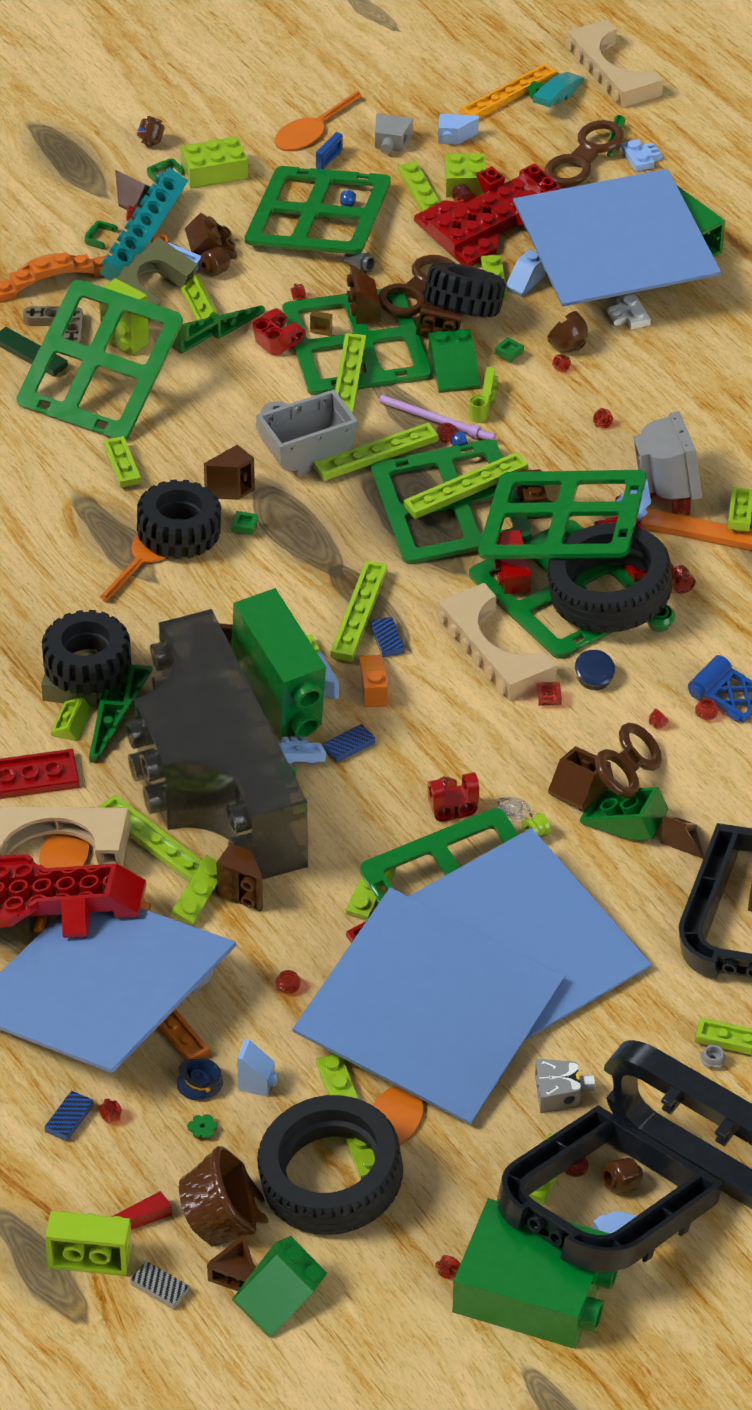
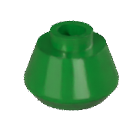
(662, 620)

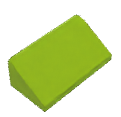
(71, 719)

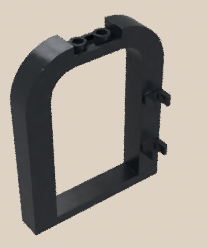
(704, 902)
(693, 1090)
(636, 1239)

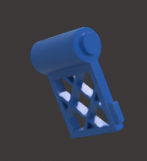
(712, 681)

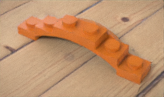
(45, 267)

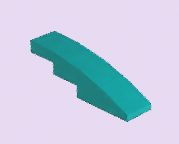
(557, 89)

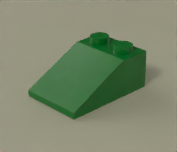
(453, 360)
(627, 817)
(279, 1285)

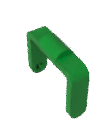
(162, 165)
(93, 230)

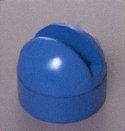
(347, 198)
(459, 439)

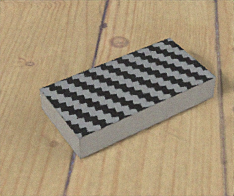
(160, 1285)

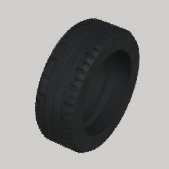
(616, 609)
(339, 1210)

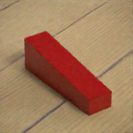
(147, 1210)

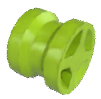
(539, 824)

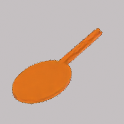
(307, 131)
(141, 556)
(61, 851)
(402, 1110)

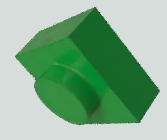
(509, 349)
(244, 523)

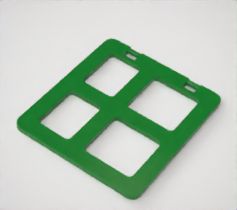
(313, 208)
(95, 357)
(374, 374)
(443, 460)
(561, 511)
(521, 609)
(436, 845)

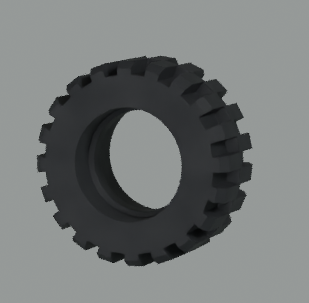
(464, 289)
(178, 537)
(90, 672)

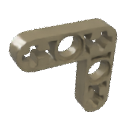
(39, 317)

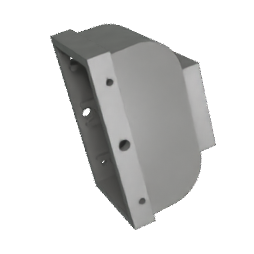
(308, 433)
(669, 458)

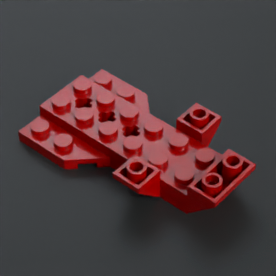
(474, 226)
(69, 891)

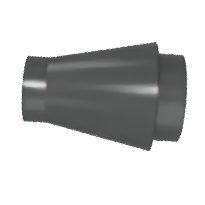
(362, 261)

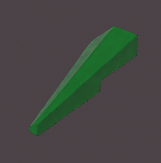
(217, 326)
(115, 706)

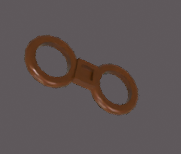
(585, 152)
(414, 287)
(628, 760)

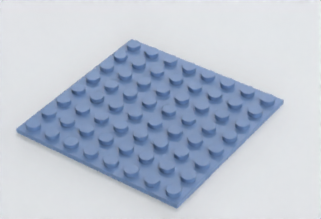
(616, 237)
(543, 912)
(108, 989)
(429, 1005)

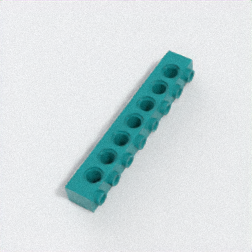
(146, 222)

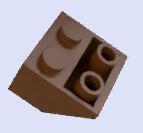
(205, 233)
(363, 297)
(435, 319)
(230, 474)
(577, 779)
(240, 877)

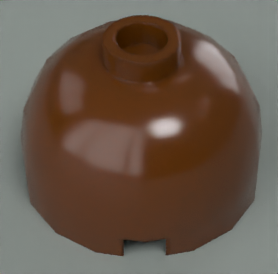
(569, 334)

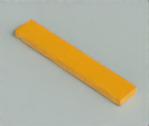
(508, 92)

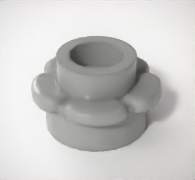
(711, 1052)

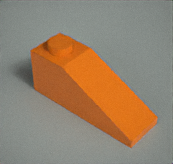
(373, 680)

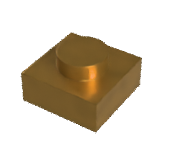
(321, 322)

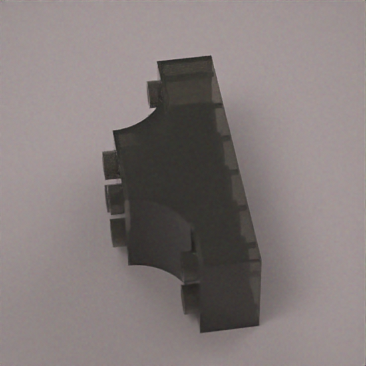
(213, 751)

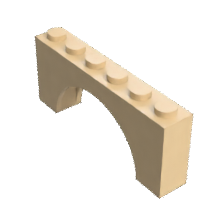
(623, 85)
(510, 672)
(101, 827)

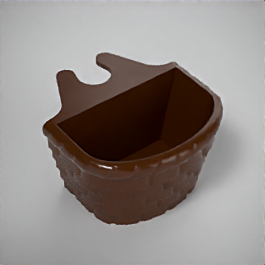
(220, 1198)

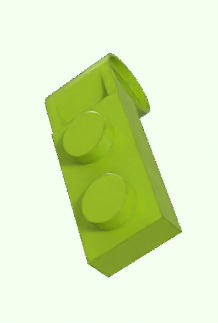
(480, 404)
(363, 899)

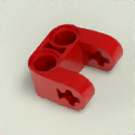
(271, 336)
(454, 801)

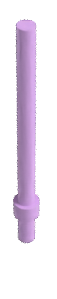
(472, 430)

